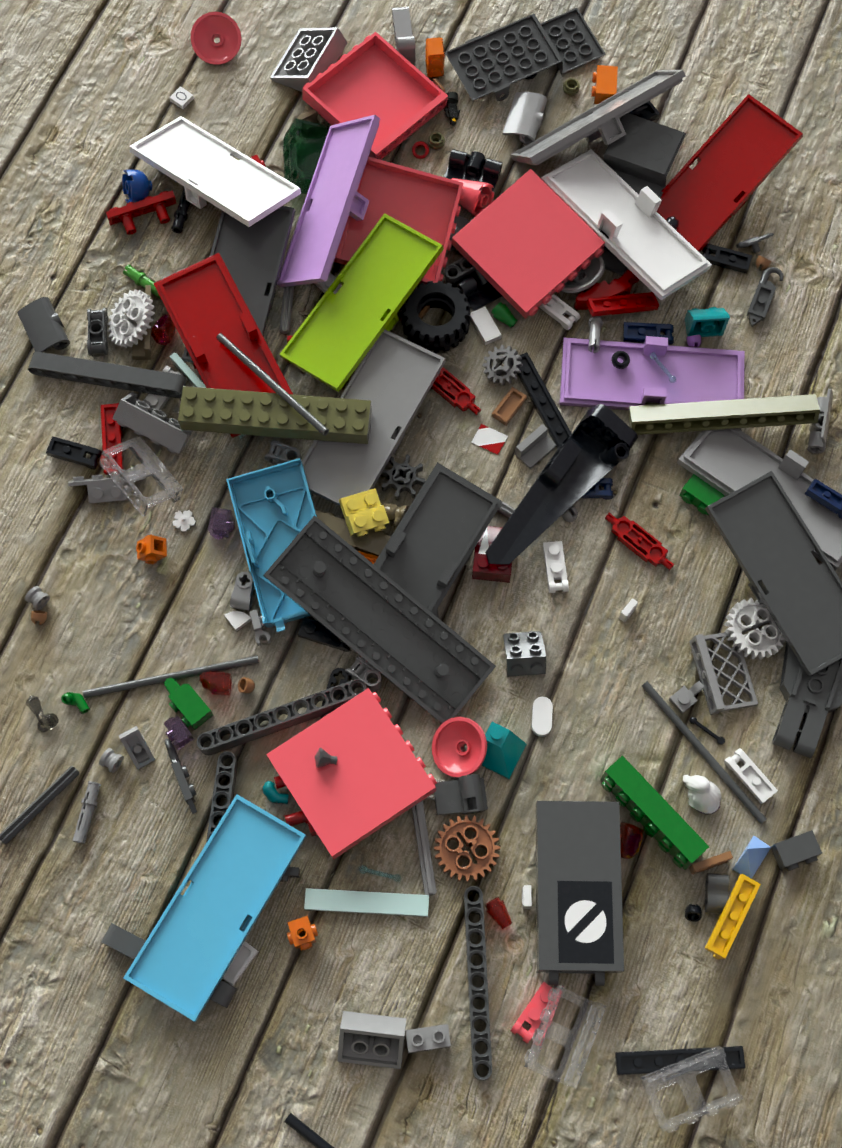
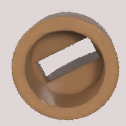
(762, 261)
(37, 615)
(246, 685)

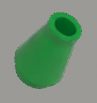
(504, 315)

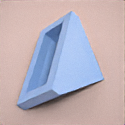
(751, 857)

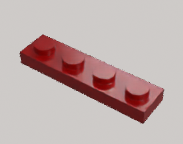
(622, 304)
(111, 432)

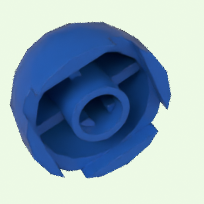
(135, 185)

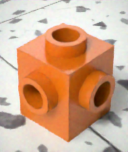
(151, 549)
(298, 926)

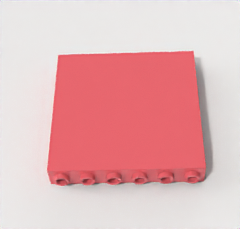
(378, 83)
(413, 198)
(528, 244)
(368, 785)

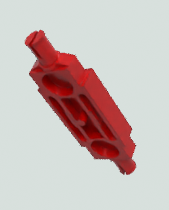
(456, 390)
(631, 532)

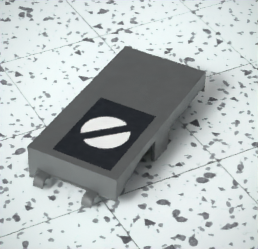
(579, 889)

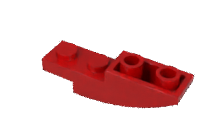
(616, 287)

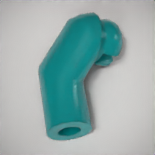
(272, 794)

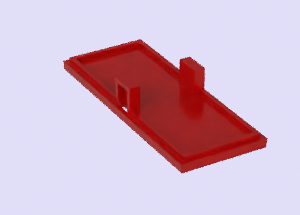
(727, 170)
(207, 303)

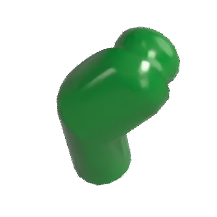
(76, 700)

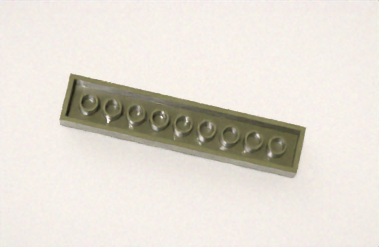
(272, 416)

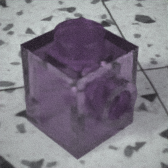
(221, 523)

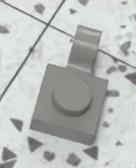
(257, 624)
(684, 698)

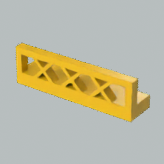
(732, 917)

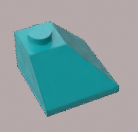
(503, 750)

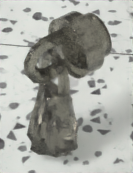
(49, 720)

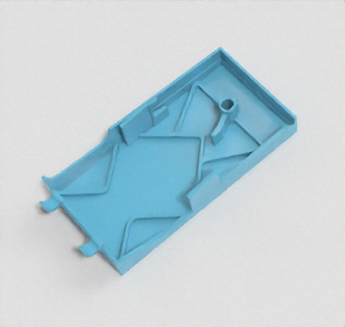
(270, 513)

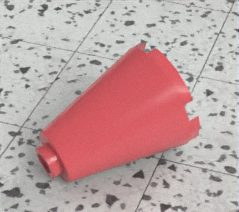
(476, 196)

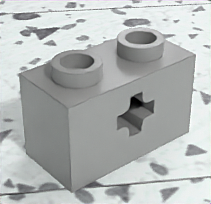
(428, 1038)

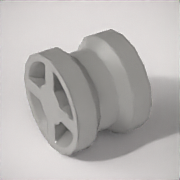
(37, 598)
(111, 760)

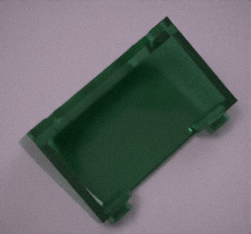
(302, 151)

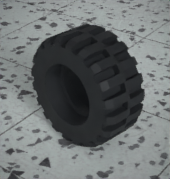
(437, 296)

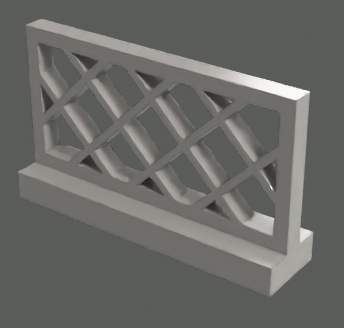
(708, 678)

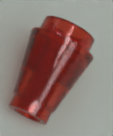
(498, 911)

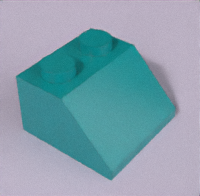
(706, 322)

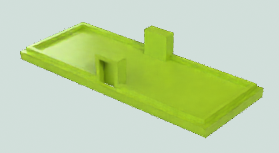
(371, 294)

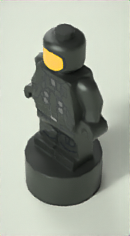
(452, 112)

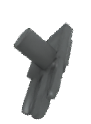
(753, 242)

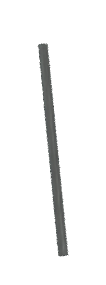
(271, 383)
(175, 675)
(704, 752)

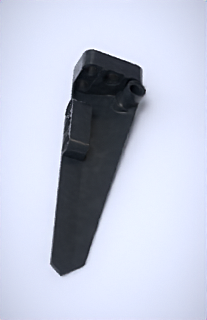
(576, 466)

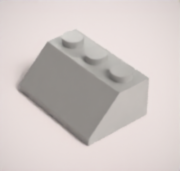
(371, 1039)

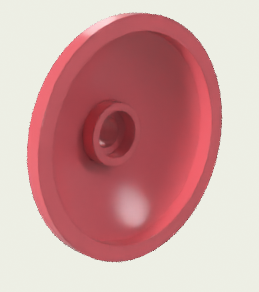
(213, 26)
(449, 747)

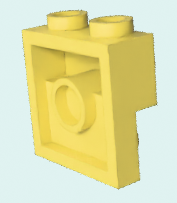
(363, 513)

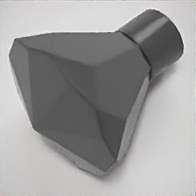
(323, 758)

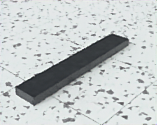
(543, 401)
(650, 1061)

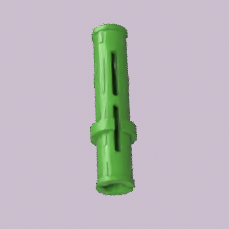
(140, 279)

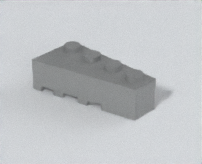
(151, 423)

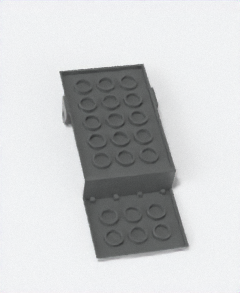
(522, 49)
(641, 161)

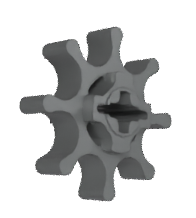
(407, 472)

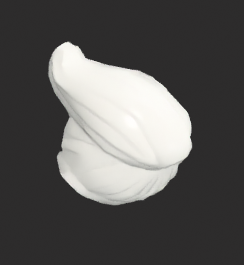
(702, 794)

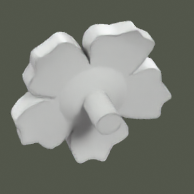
(183, 520)

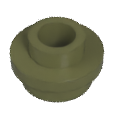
(571, 82)
(436, 136)

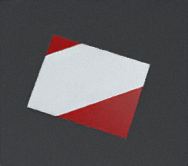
(489, 439)

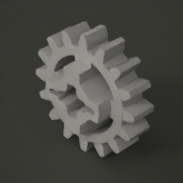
(497, 358)

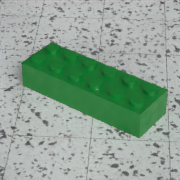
(653, 813)

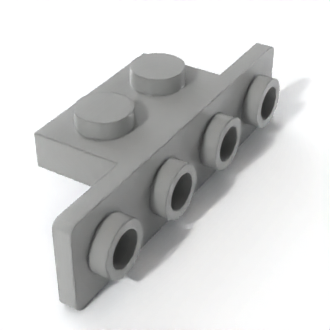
(100, 488)

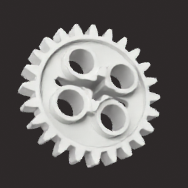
(138, 309)
(748, 612)

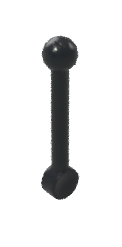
(720, 740)

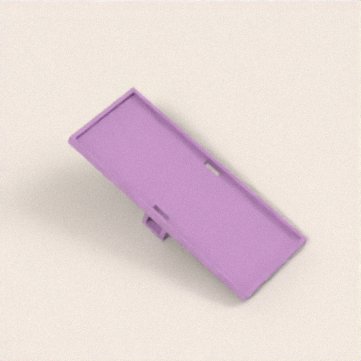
(330, 202)
(699, 374)

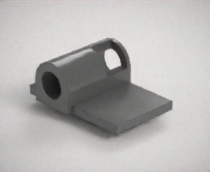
(462, 795)

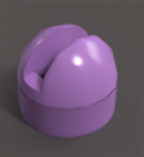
(694, 340)

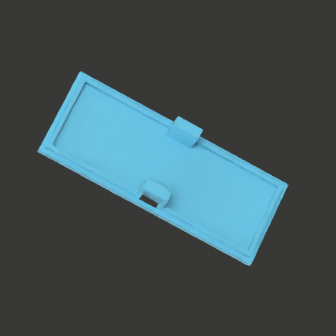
(216, 913)

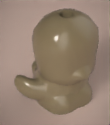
(394, 512)

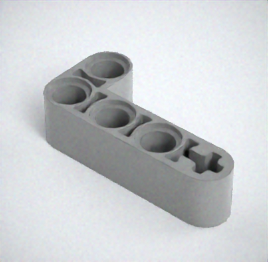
(403, 33)

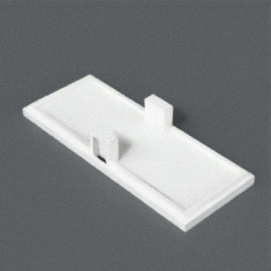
(212, 174)
(631, 222)

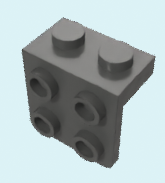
(524, 653)

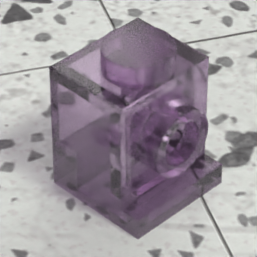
(178, 732)

